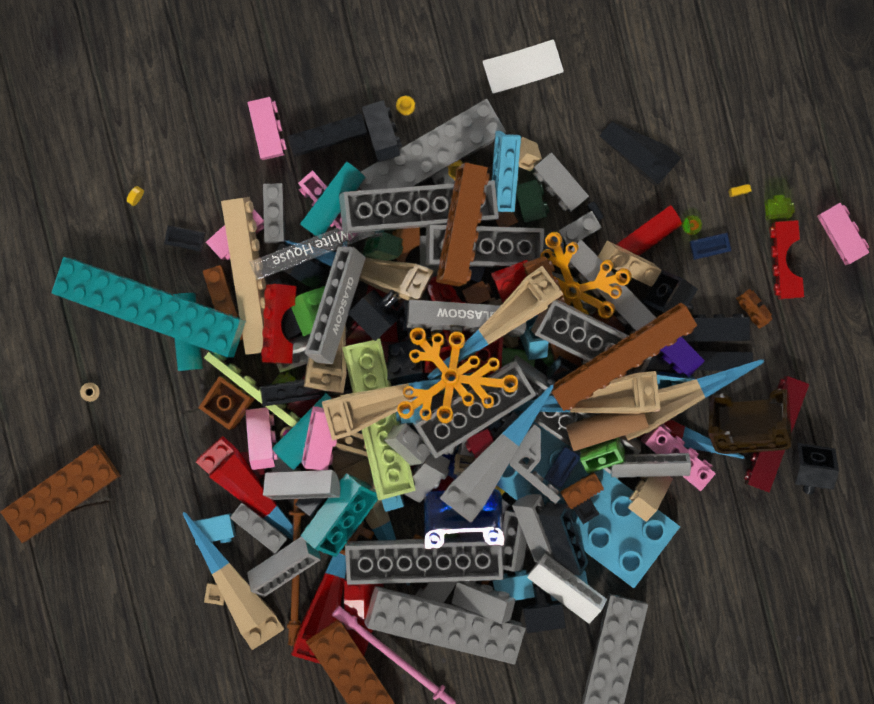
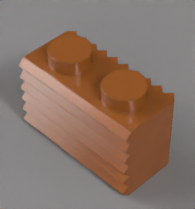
(582, 490)

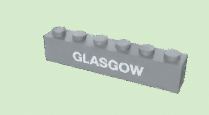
(335, 305)
(452, 316)

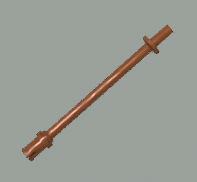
(294, 624)

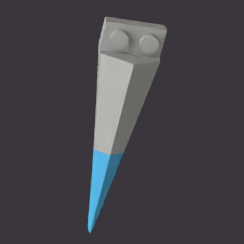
(476, 483)

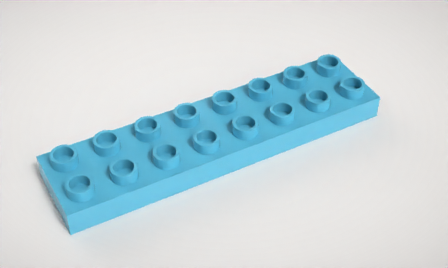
(617, 534)

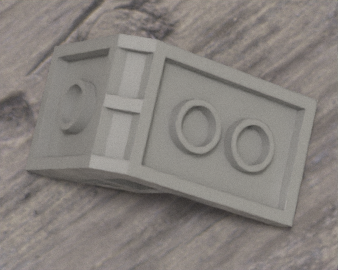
(531, 448)

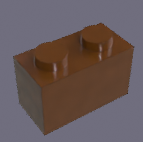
(477, 293)

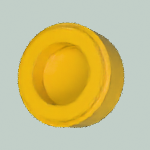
(405, 105)
(135, 195)

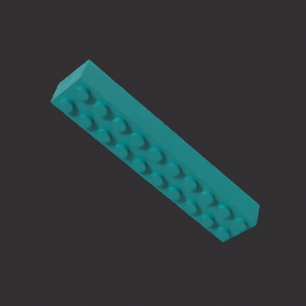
(148, 307)

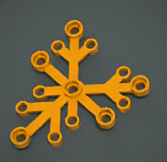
(601, 282)
(475, 380)

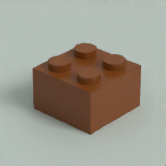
(226, 402)

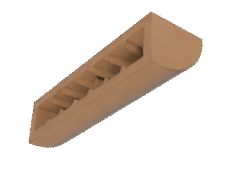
(604, 428)

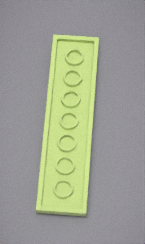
(369, 372)

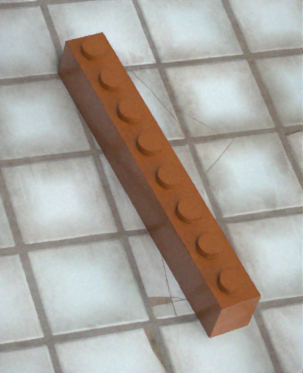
(623, 356)

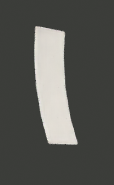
(523, 66)

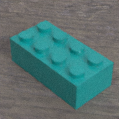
(340, 516)

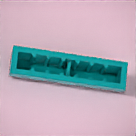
(328, 205)
(188, 355)
(292, 445)

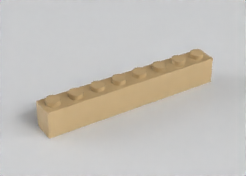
(243, 249)

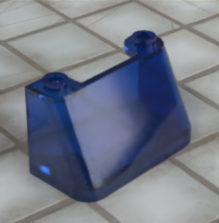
(442, 519)

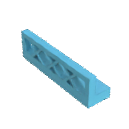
(506, 170)

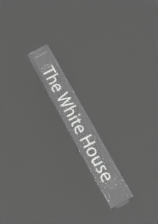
(305, 251)

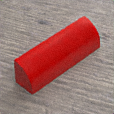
(652, 232)

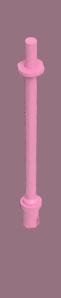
(351, 623)

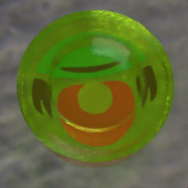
(691, 225)

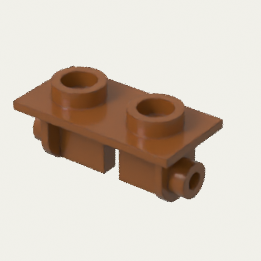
(759, 315)

